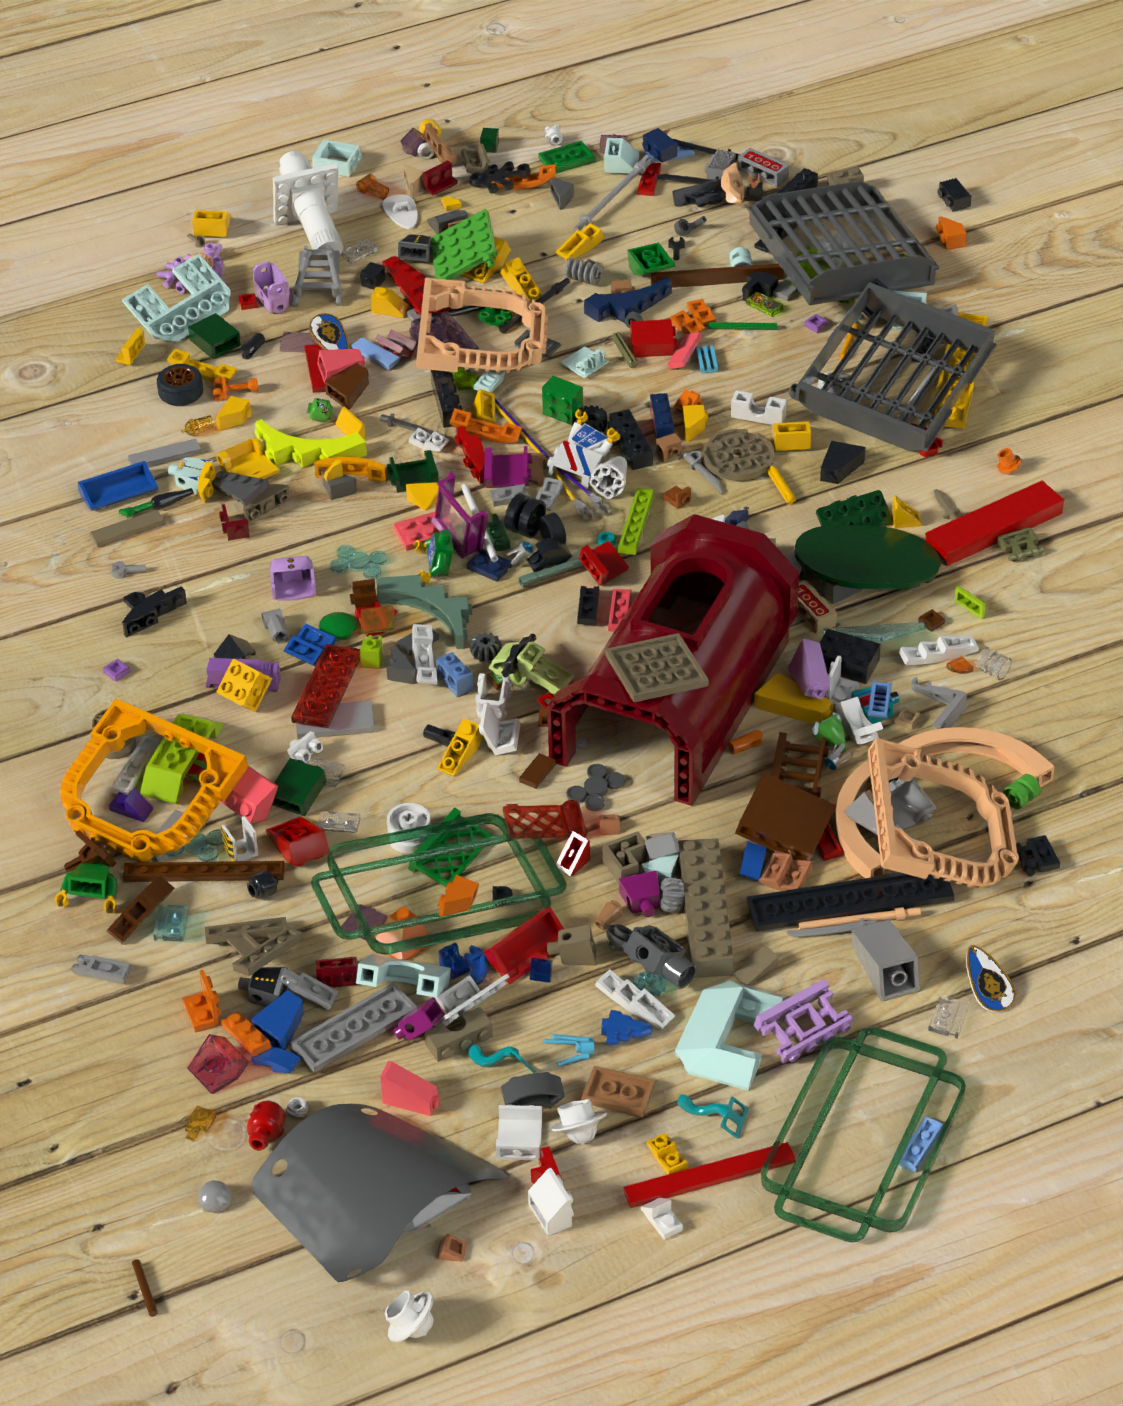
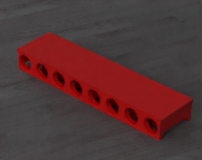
(981, 527)

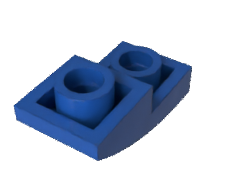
(752, 861)
(279, 1060)

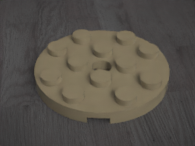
(755, 453)

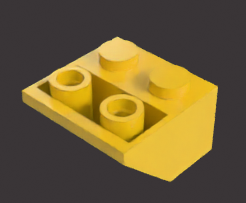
(211, 223)
(791, 436)

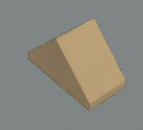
(413, 179)

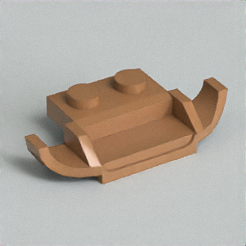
(441, 150)

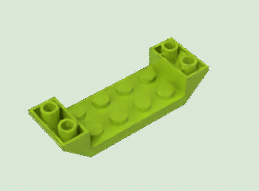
(172, 761)

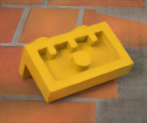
(132, 347)

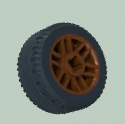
(180, 384)

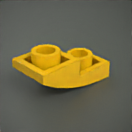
(205, 486)
(666, 1154)

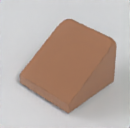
(609, 824)
(452, 1248)

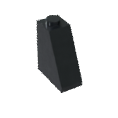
(841, 461)

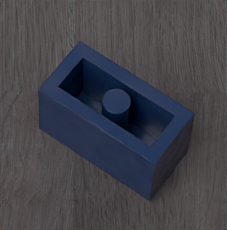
(659, 145)

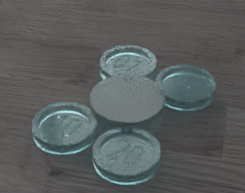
(358, 561)
(200, 846)

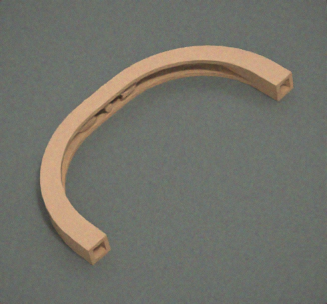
(938, 741)

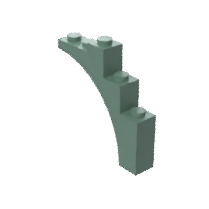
(412, 592)

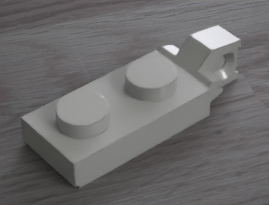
(309, 988)

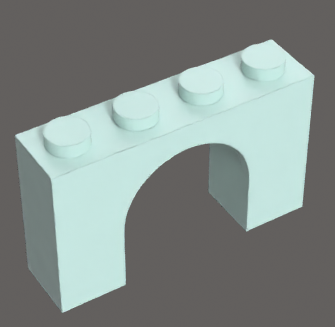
(429, 978)

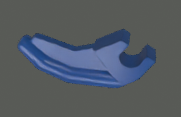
(478, 963)

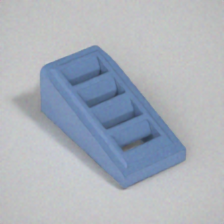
(884, 688)

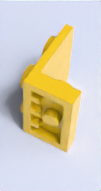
(244, 685)

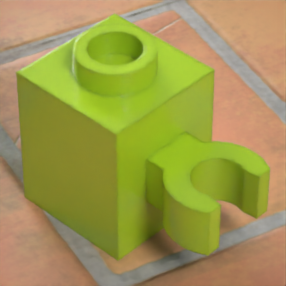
(371, 652)

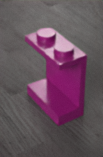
(507, 469)

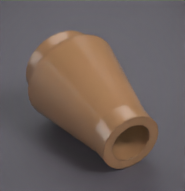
(610, 913)

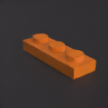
(246, 1034)

